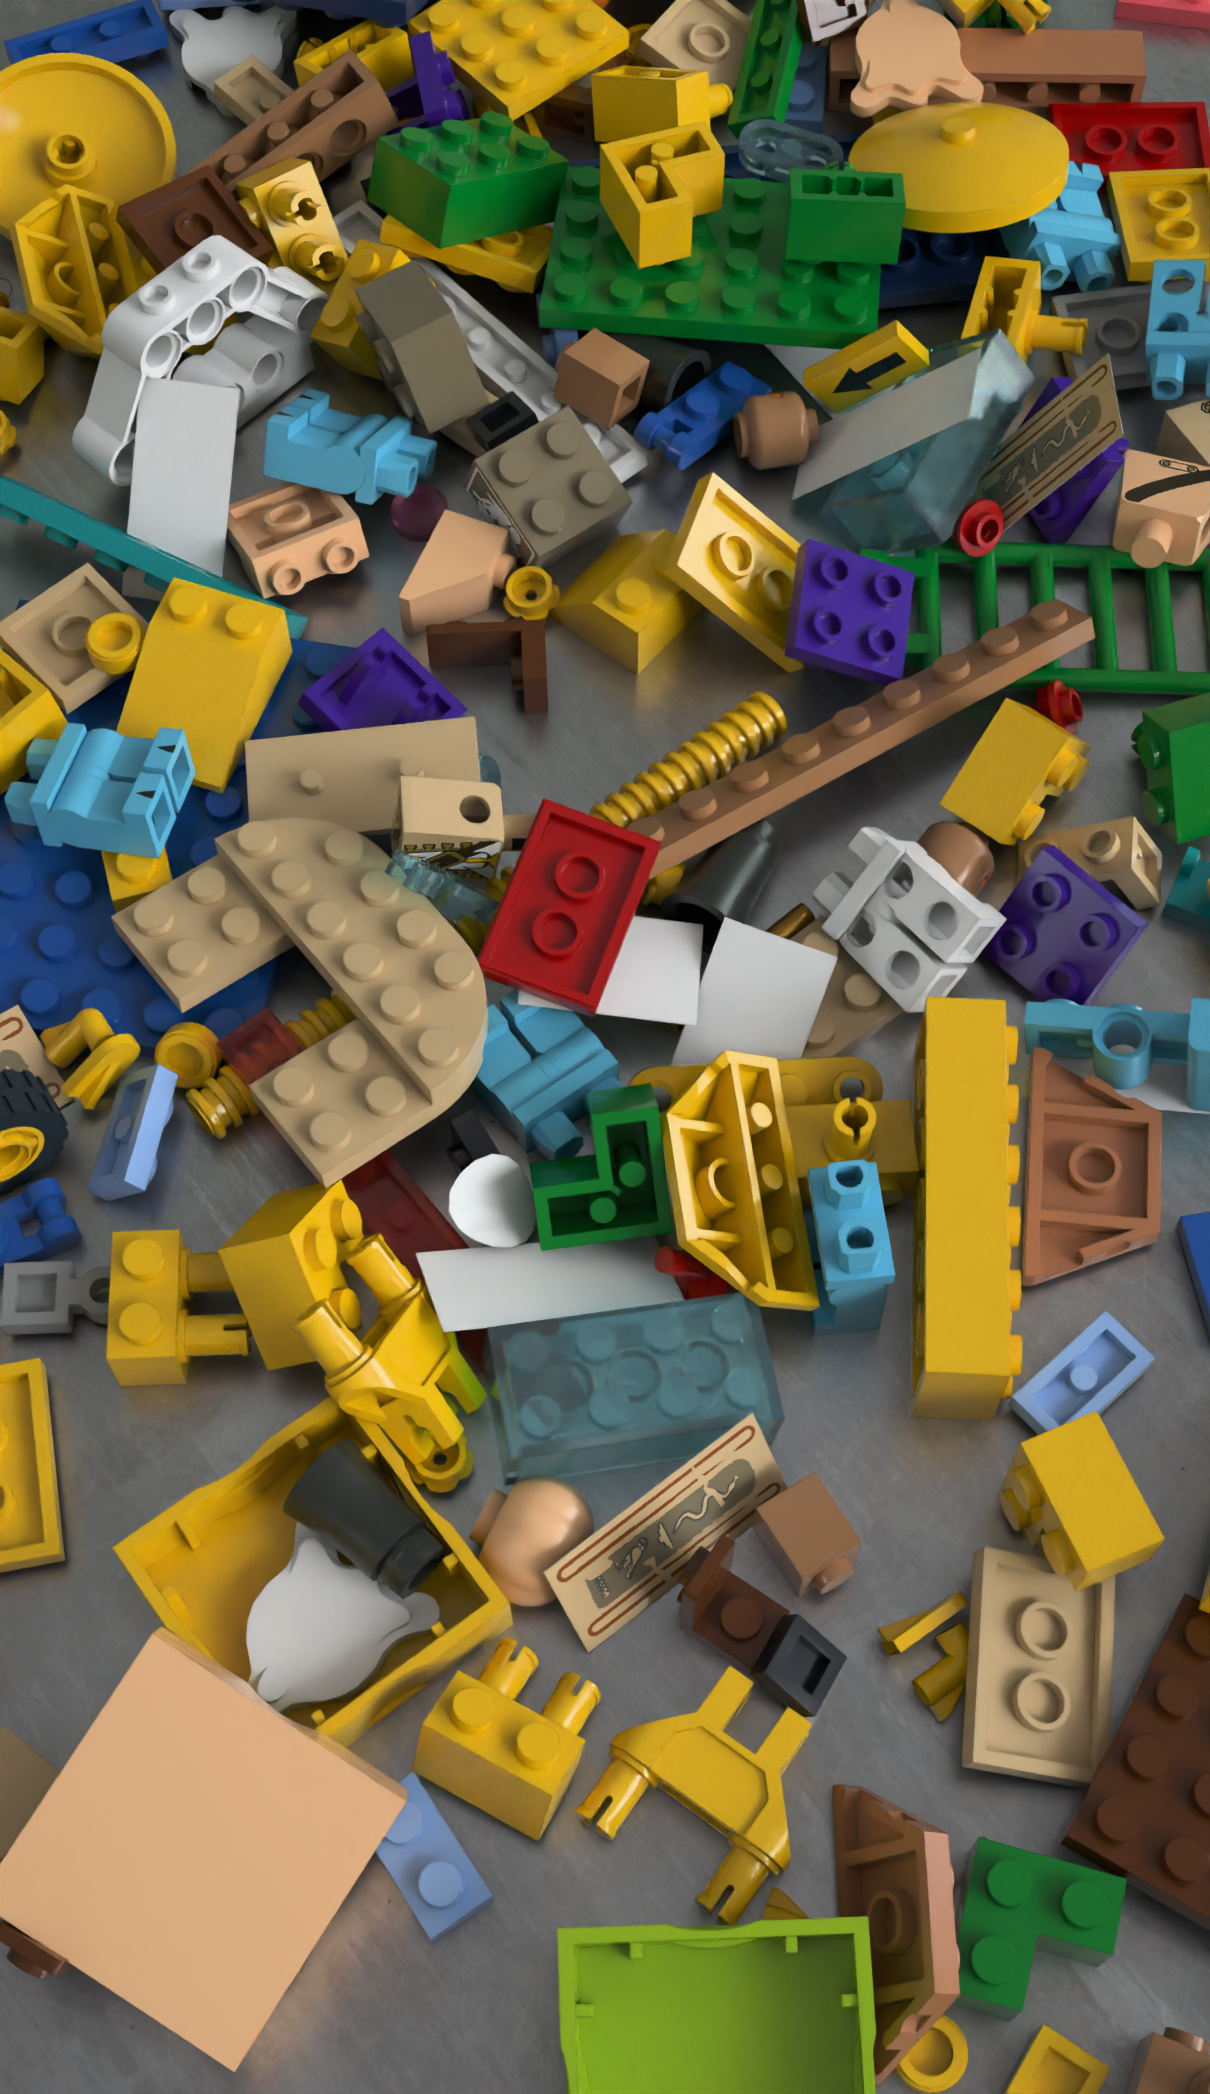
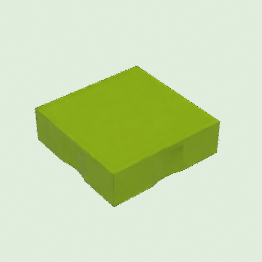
(718, 2008)

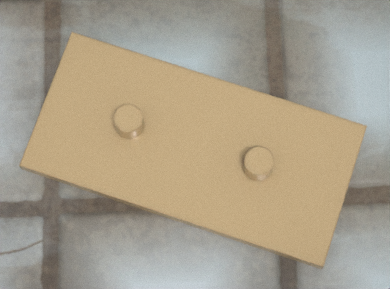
(355, 772)

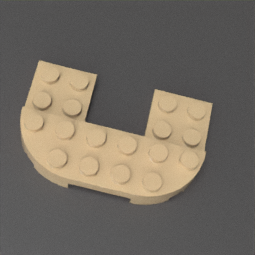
(373, 943)

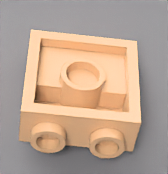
(294, 537)

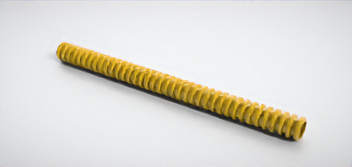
(693, 766)

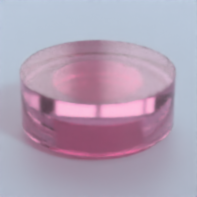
(419, 513)

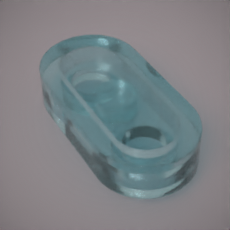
(775, 147)

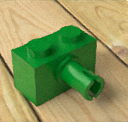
(843, 216)
(1177, 759)

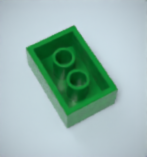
(467, 179)

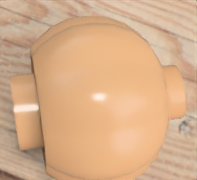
(529, 1534)

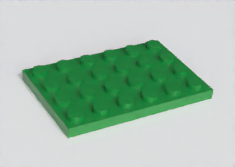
(727, 289)

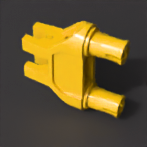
(402, 1361)
(714, 1780)

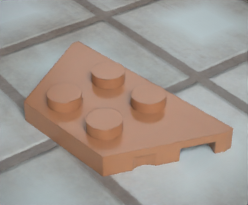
(1087, 1172)
(904, 1882)

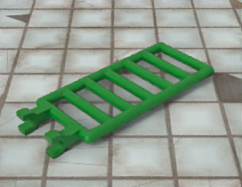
(926, 645)

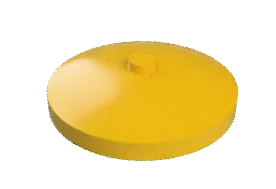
(81, 127)
(967, 164)

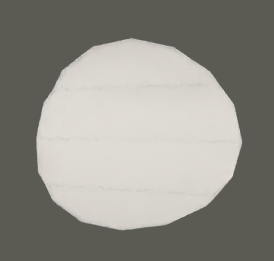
(493, 1202)

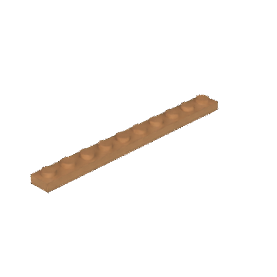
(863, 732)

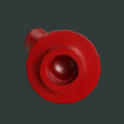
(978, 528)
(1059, 705)
(690, 1274)

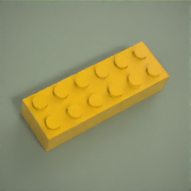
(963, 1211)

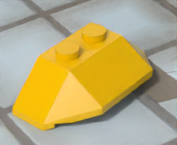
(69, 267)
(739, 1181)

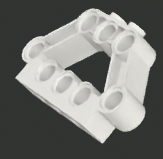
(189, 308)

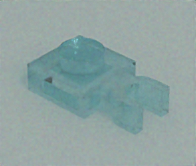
(447, 891)

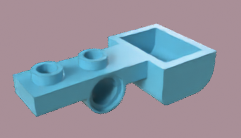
(1156, 1036)

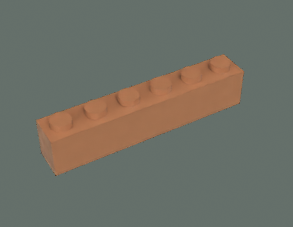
(1022, 67)

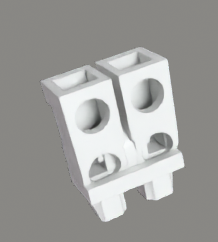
(905, 918)

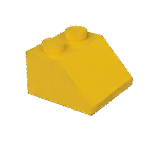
(627, 601)

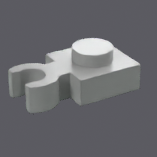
(48, 1294)

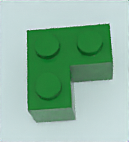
(615, 1190)
(1022, 1904)

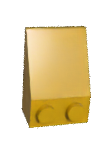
(207, 671)

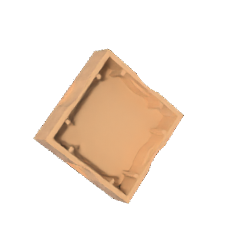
(195, 1848)

